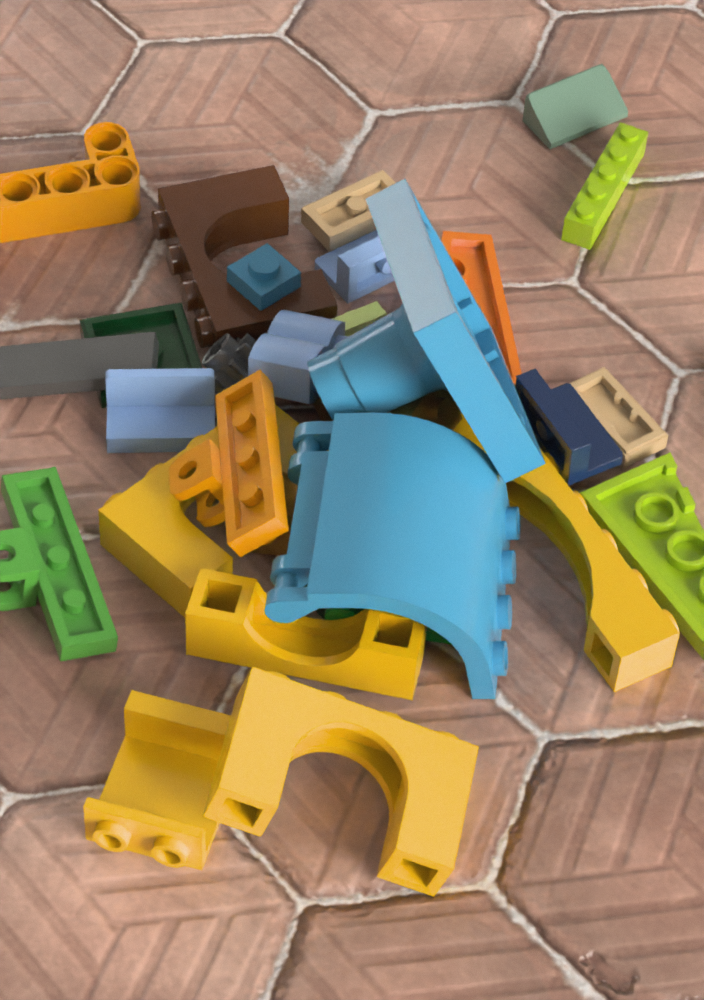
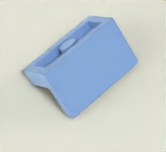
(356, 267)
(158, 408)

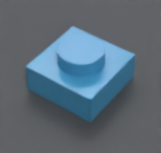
(263, 276)

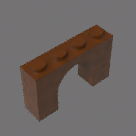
(215, 215)

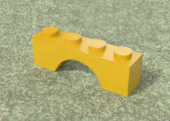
(362, 652)

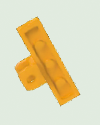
(242, 471)

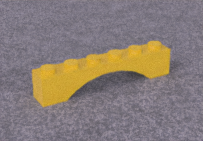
(625, 625)

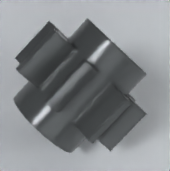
(229, 360)

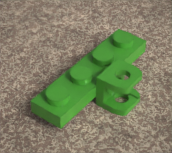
(52, 563)

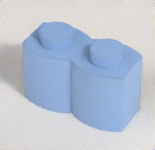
(288, 347)

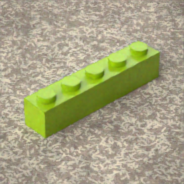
(604, 186)

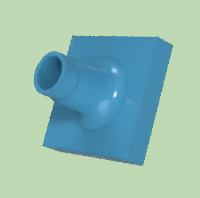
(428, 343)

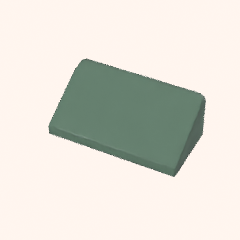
(574, 106)

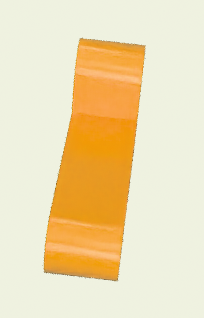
(74, 194)

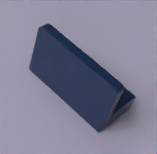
(566, 428)

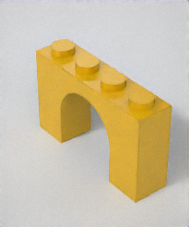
(155, 538)
(418, 768)

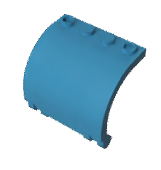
(401, 526)

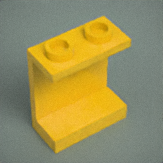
(160, 783)

